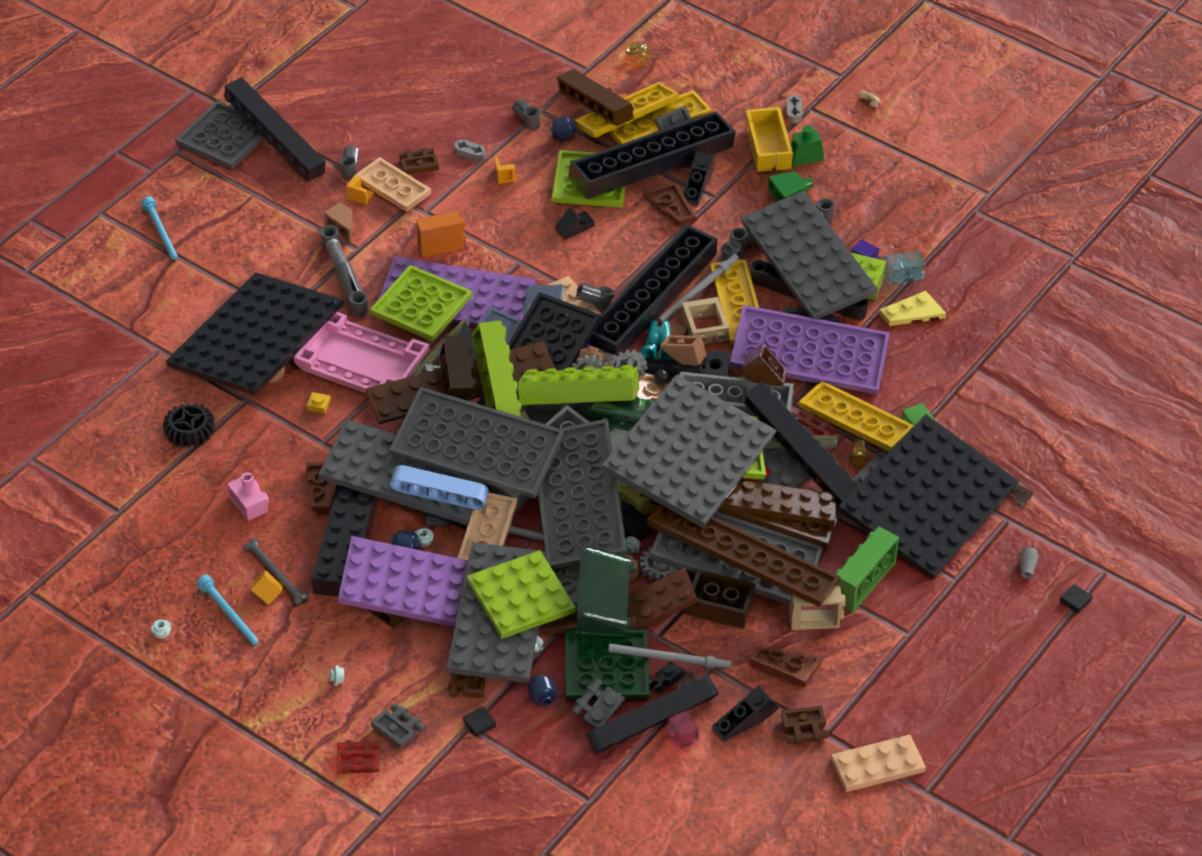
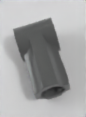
(528, 114)
(349, 162)
(600, 297)

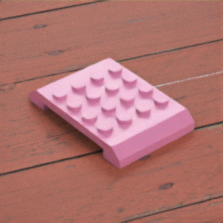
(358, 355)

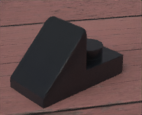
(573, 223)

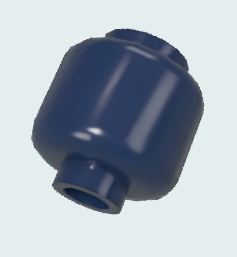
(563, 128)
(406, 539)
(542, 690)

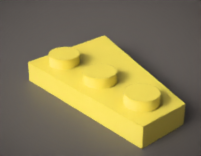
(913, 308)

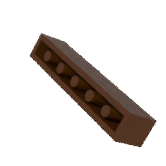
(595, 97)

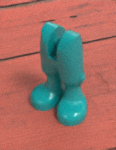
(655, 337)

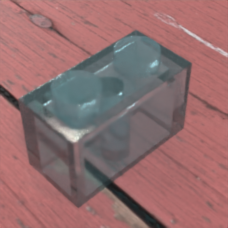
(904, 267)

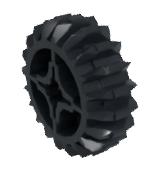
(188, 425)

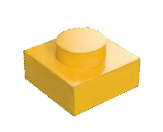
(318, 403)

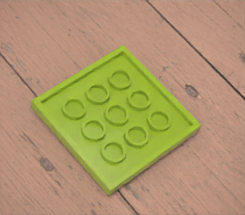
(567, 193)
(421, 303)
(521, 594)

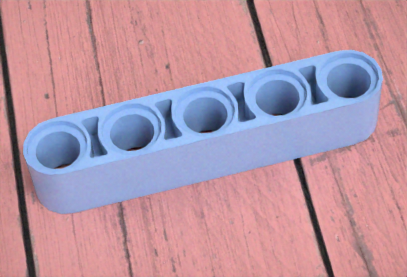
(439, 487)

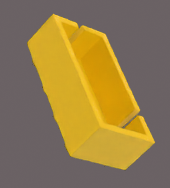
(768, 139)

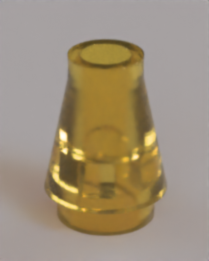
(858, 454)

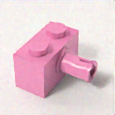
(248, 496)

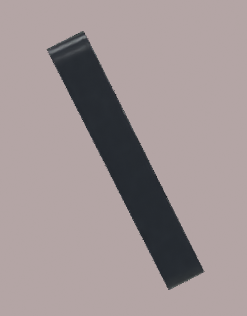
(766, 276)
(651, 714)

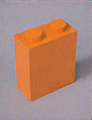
(440, 233)

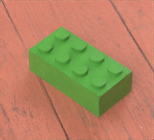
(867, 567)

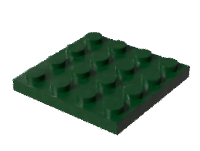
(589, 659)

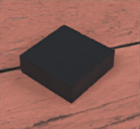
(1076, 598)
(479, 721)

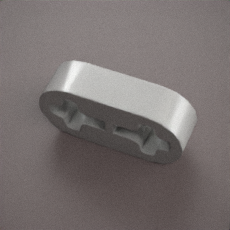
(790, 109)
(469, 150)

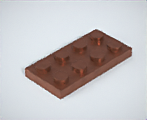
(660, 600)

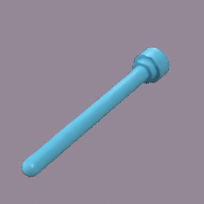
(149, 206)
(207, 585)

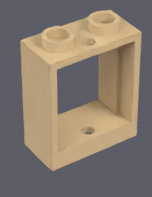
(701, 309)
(817, 618)

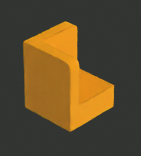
(504, 173)
(356, 192)
(266, 587)

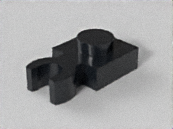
(666, 676)

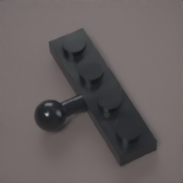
(667, 367)

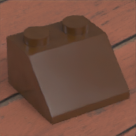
(764, 366)

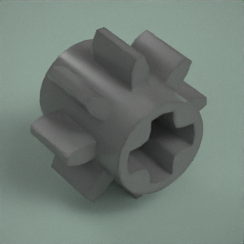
(730, 248)

